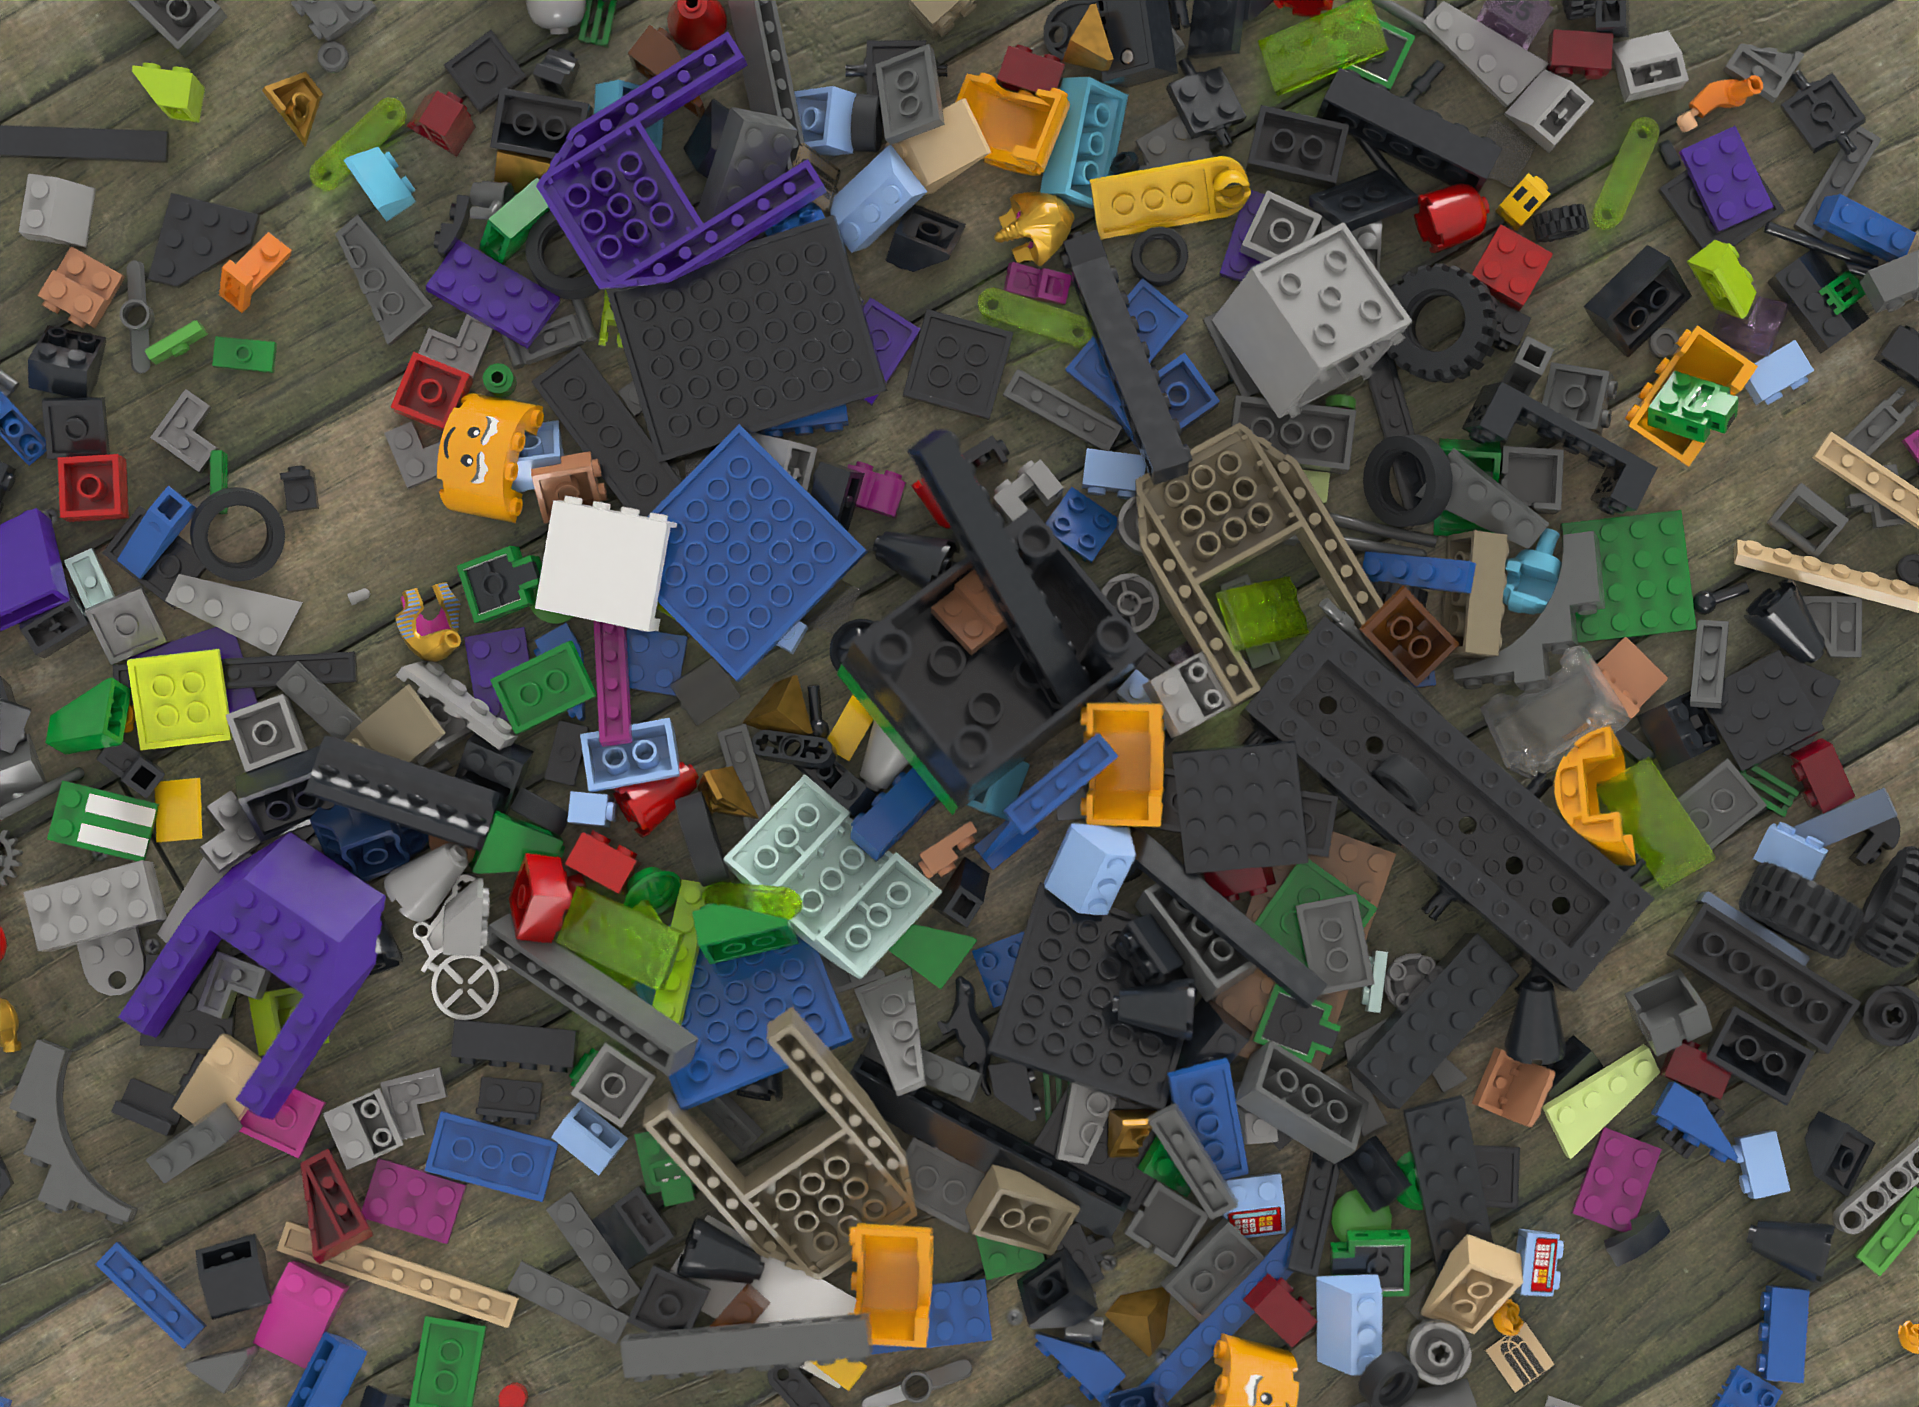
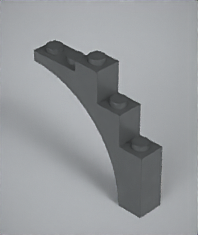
(1555, 630)
(68, 1180)

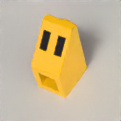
(1523, 201)

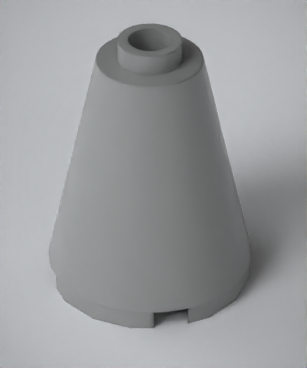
(881, 761)
(426, 881)

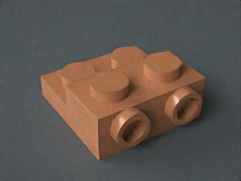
(81, 288)
(573, 477)
(969, 614)
(941, 857)

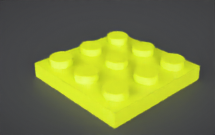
(179, 699)

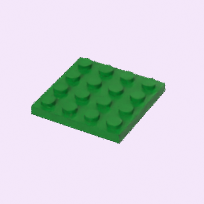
(1642, 577)

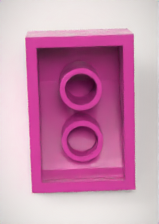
(300, 1312)

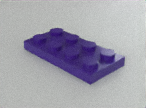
(493, 294)

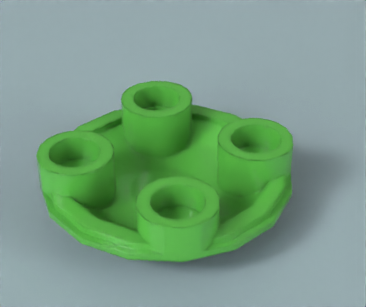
(1354, 1214)

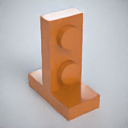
(251, 271)

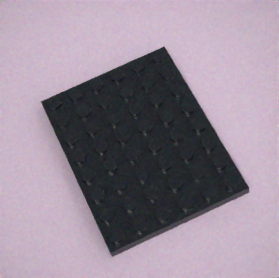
(748, 340)

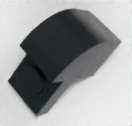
(133, 767)
(1883, 834)

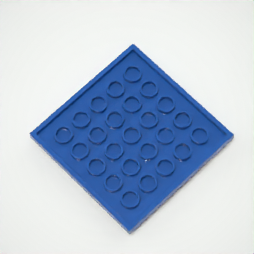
(747, 553)
(731, 1012)

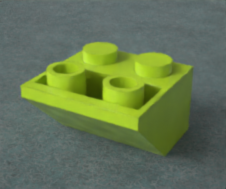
(173, 90)

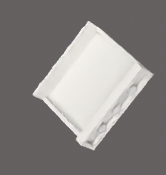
(603, 563)

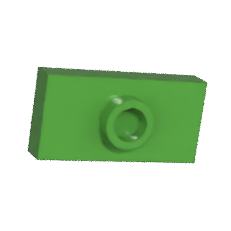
(176, 343)

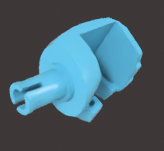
(1532, 576)

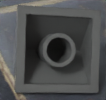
(19, 771)
(223, 1369)

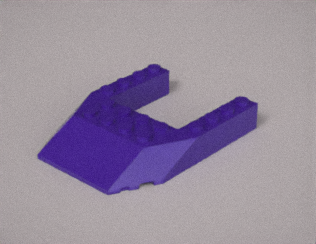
(626, 204)
(297, 920)

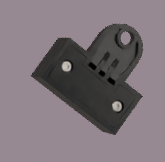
(1136, 33)

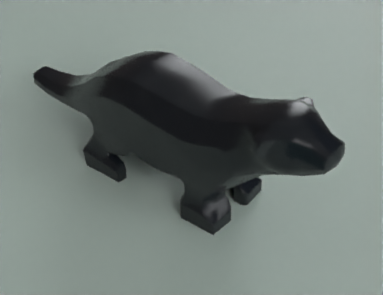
(969, 1030)

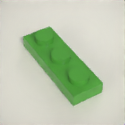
(1891, 1234)

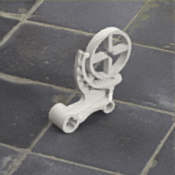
(434, 946)

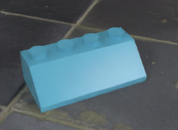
(1085, 141)

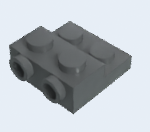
(333, 17)
(1581, 395)

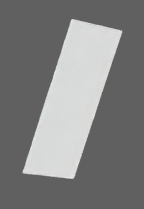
(789, 1291)

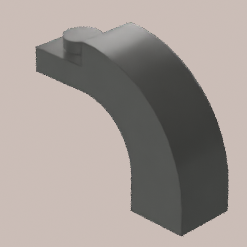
(1527, 367)

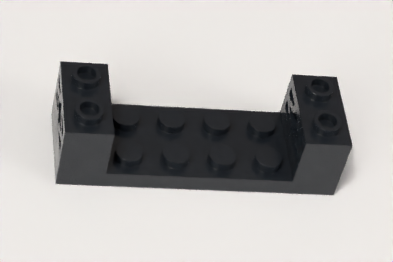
(1625, 473)

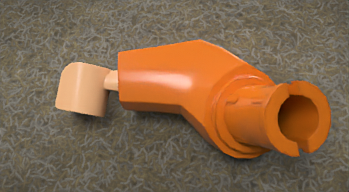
(1719, 94)

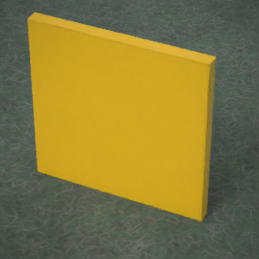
(179, 810)

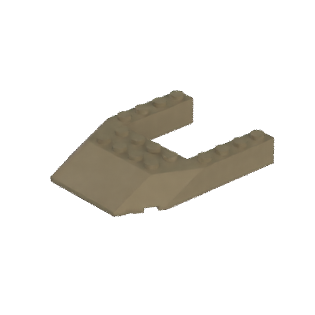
(1224, 513)
(816, 1189)

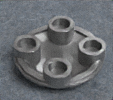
(1405, 975)

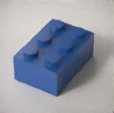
(1187, 391)

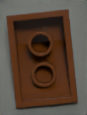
(656, 53)
(1409, 636)

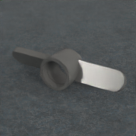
(138, 334)
(935, 1378)

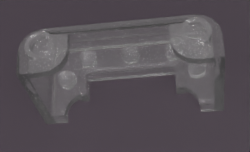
(1543, 726)

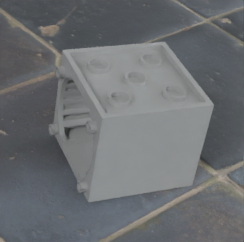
(1311, 320)

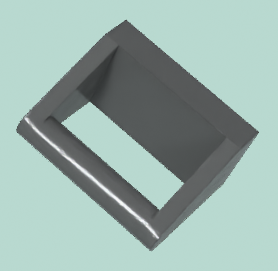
(1815, 506)

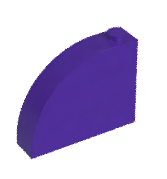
(29, 568)

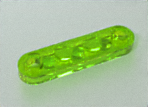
(365, 135)
(1625, 173)
(1034, 317)
(764, 899)

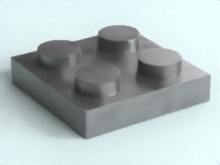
(126, 625)

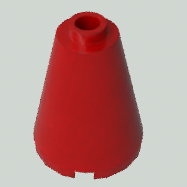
(696, 22)
(654, 800)

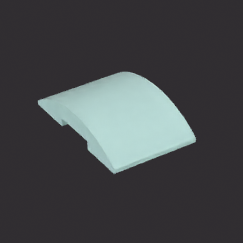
(849, 900)

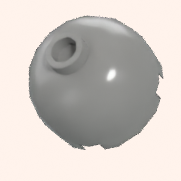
(556, 14)
(1133, 599)

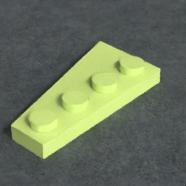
(1595, 1101)

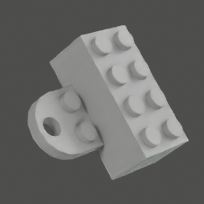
(102, 919)

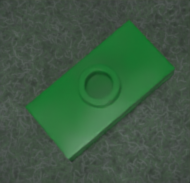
(244, 354)

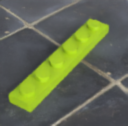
(674, 997)

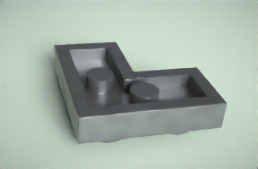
(460, 353)
(178, 431)
(414, 461)
(236, 837)
(226, 979)
(406, 1094)

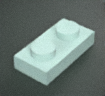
(89, 578)
(1372, 994)

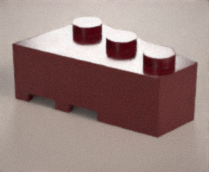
(443, 121)
(332, 1209)

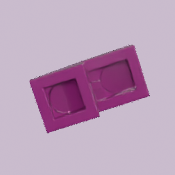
(1037, 284)

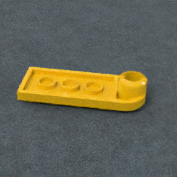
(1168, 196)

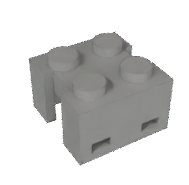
(1030, 478)

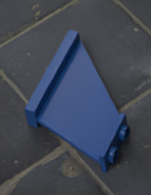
(1043, 799)

